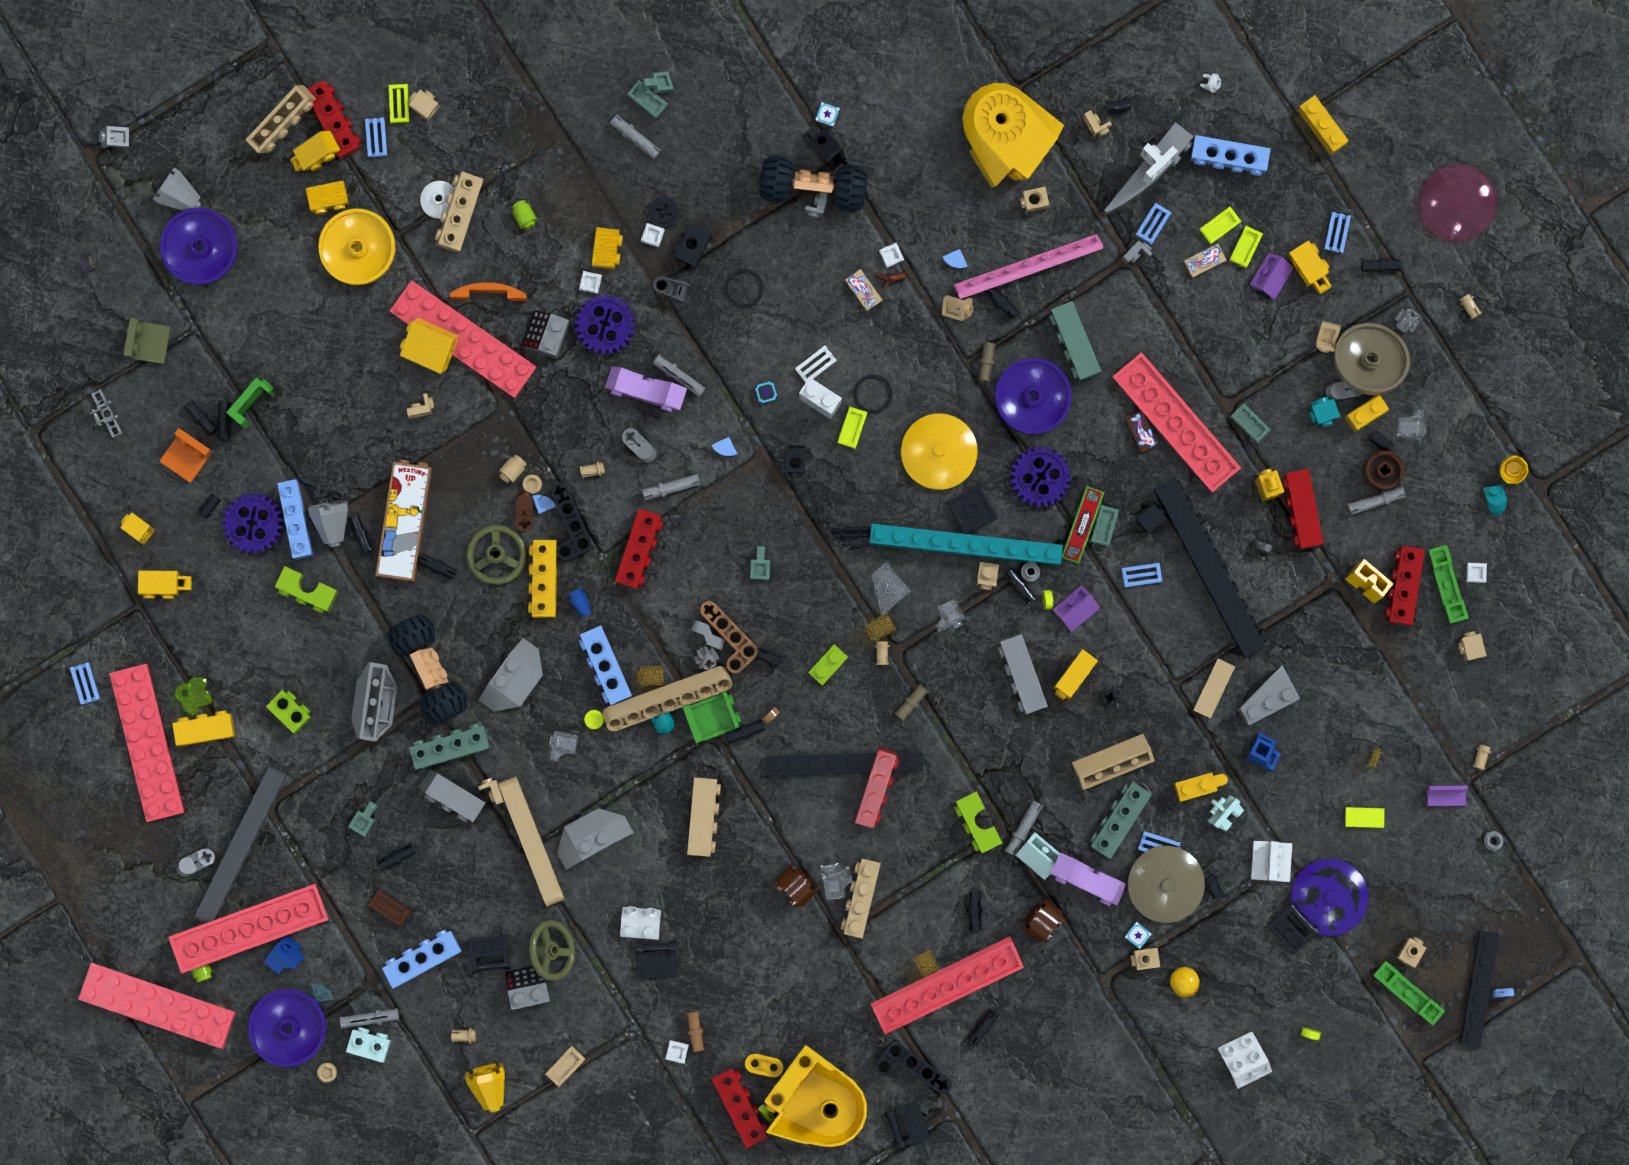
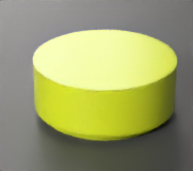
(1047, 598)
(594, 719)
(1310, 1033)

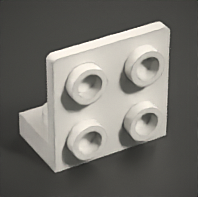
(1245, 1059)

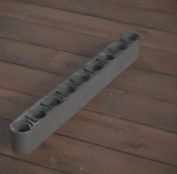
(240, 845)

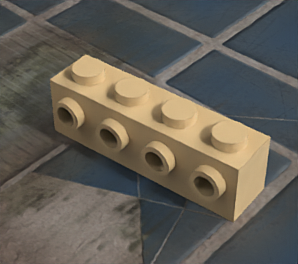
(281, 118)
(459, 211)
(1113, 761)
(702, 817)
(861, 900)

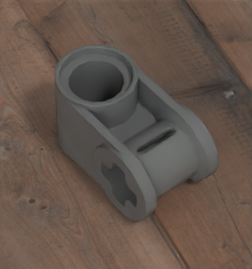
(672, 289)

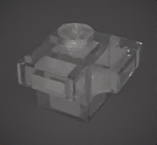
(1412, 427)
(950, 616)
(562, 744)
(835, 880)

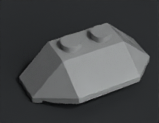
(514, 678)
(374, 702)
(591, 835)

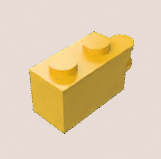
(315, 151)
(1310, 266)
(1269, 484)
(162, 583)
(1199, 786)

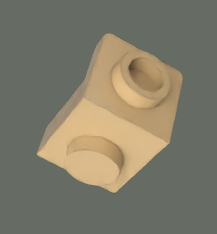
(1327, 336)

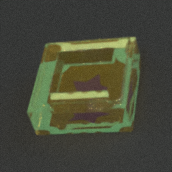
(1374, 757)

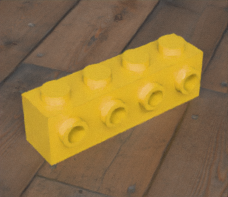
(544, 578)

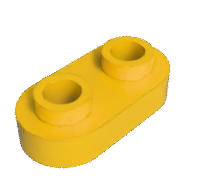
(764, 1065)

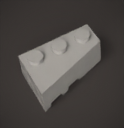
(1269, 697)
(451, 796)

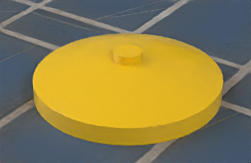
(357, 246)
(939, 451)

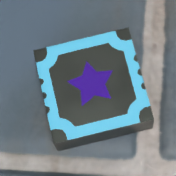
(766, 392)

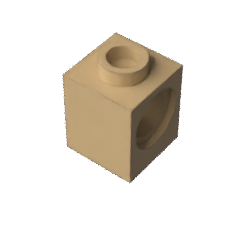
(1040, 193)

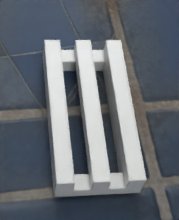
(810, 359)

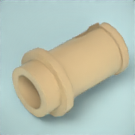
(1470, 306)
(592, 470)
(882, 652)
(1481, 757)
(463, 1035)

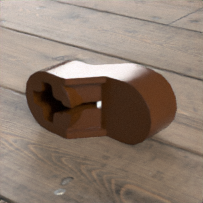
(524, 501)

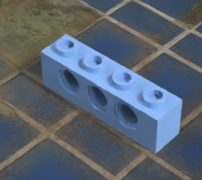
(1221, 147)
(295, 519)
(597, 636)
(398, 978)

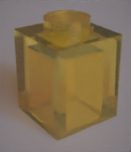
(880, 627)
(650, 676)
(926, 964)

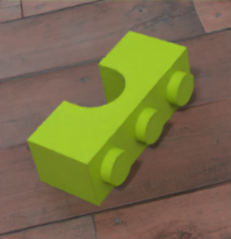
(321, 597)
(983, 838)

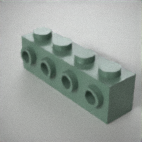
(1075, 341)
(448, 748)
(1120, 821)

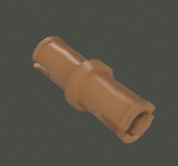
(695, 1031)

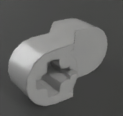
(1337, 391)
(632, 439)
(711, 640)
(203, 858)

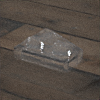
(888, 588)

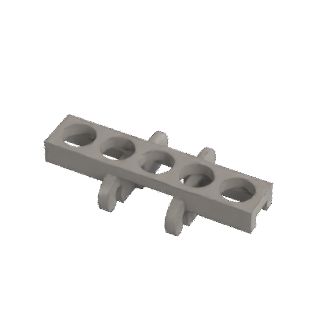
(106, 420)

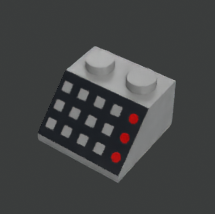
(545, 333)
(526, 988)

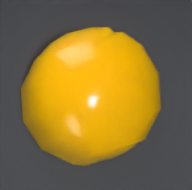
(1513, 469)
(1184, 982)

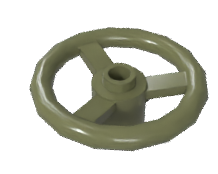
(496, 547)
(549, 950)

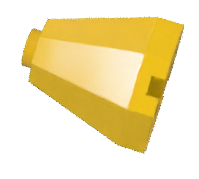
(488, 1085)

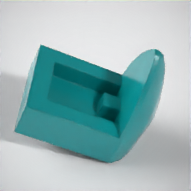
(1495, 499)
(663, 723)

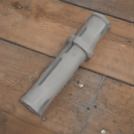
(633, 135)
(672, 371)
(670, 487)
(1384, 497)
(1020, 834)
(350, 1021)

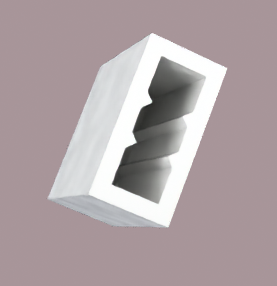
(820, 398)

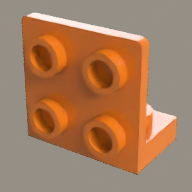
(186, 456)

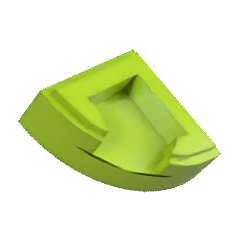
(767, 1114)

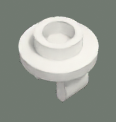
(1213, 84)

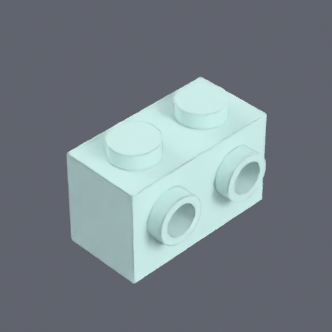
(1038, 857)
(369, 1045)

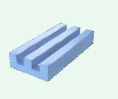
(374, 121)
(1347, 220)
(1145, 237)
(1141, 567)
(77, 684)
(1143, 841)

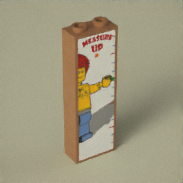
(404, 521)

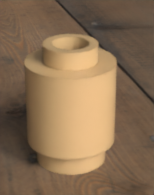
(512, 469)

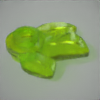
(196, 695)

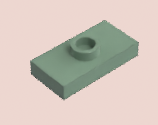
(647, 100)
(1250, 423)
(1104, 525)

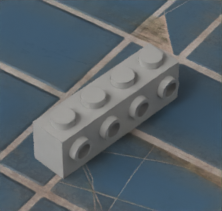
(1023, 675)

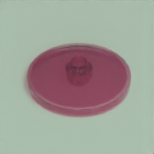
(1458, 202)

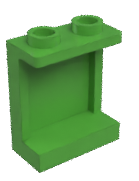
(247, 399)
(712, 717)

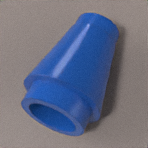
(579, 602)

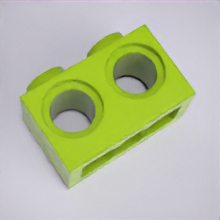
(285, 715)

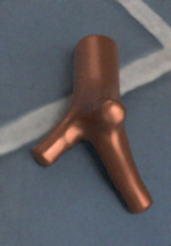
(890, 278)

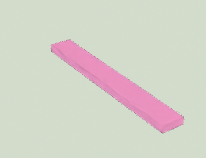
(1028, 266)

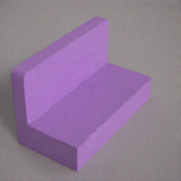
(1272, 275)
(1076, 608)
(1446, 795)

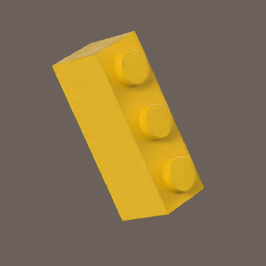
(1322, 125)
(203, 728)

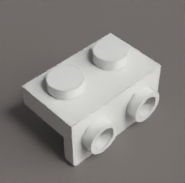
(640, 923)

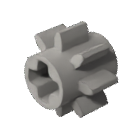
(1407, 320)
(706, 658)

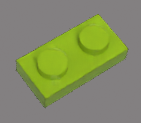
(828, 665)

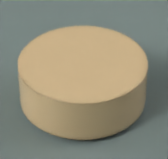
(532, 484)
(327, 1072)

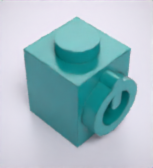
(1323, 412)

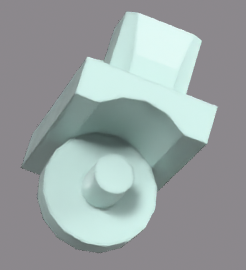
(1222, 810)

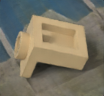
(1093, 122)
(957, 308)
(419, 410)
(987, 575)
(495, 793)

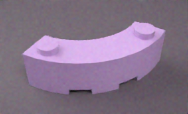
(652, 391)
(1082, 876)

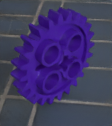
(621, 329)
(1026, 466)
(235, 521)

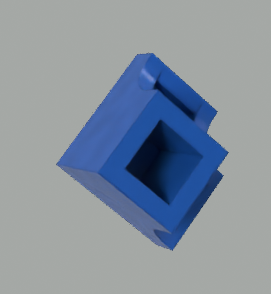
(1263, 752)
(284, 955)

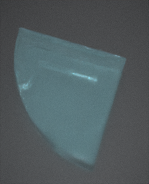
(321, 993)

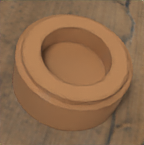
(770, 715)

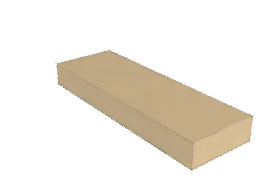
(1214, 688)

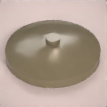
(1371, 359)
(1165, 884)

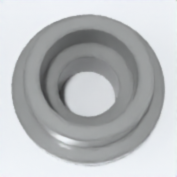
(1026, 576)
(1499, 838)

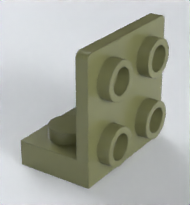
(146, 341)

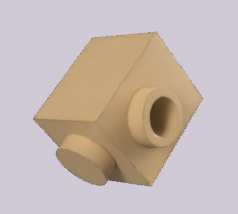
(423, 104)
(1471, 646)
(1411, 952)
(1145, 959)

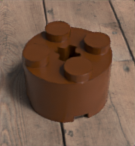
(1392, 464)
(796, 885)
(1042, 921)

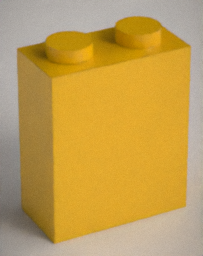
(428, 345)
(1074, 675)

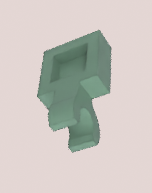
(658, 81)
(760, 568)
(362, 820)

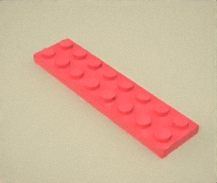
(474, 345)
(1176, 422)
(147, 743)
(248, 928)
(947, 985)
(157, 1005)

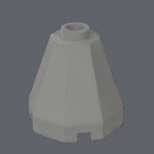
(177, 193)
(330, 521)

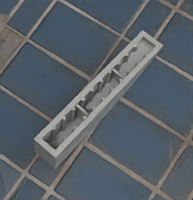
(1136, 185)

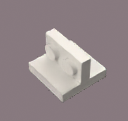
(1158, 163)
(1271, 861)

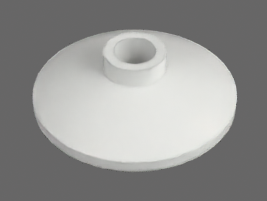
(428, 195)

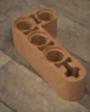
(726, 633)

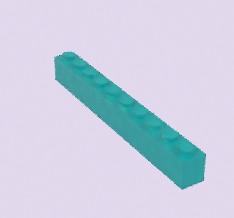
(965, 544)

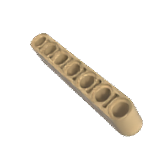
(667, 698)
(531, 841)

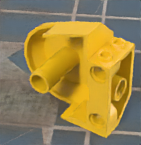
(1017, 141)
(801, 1101)

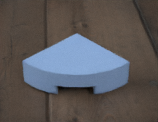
(955, 259)
(725, 447)
(543, 503)
(1502, 992)

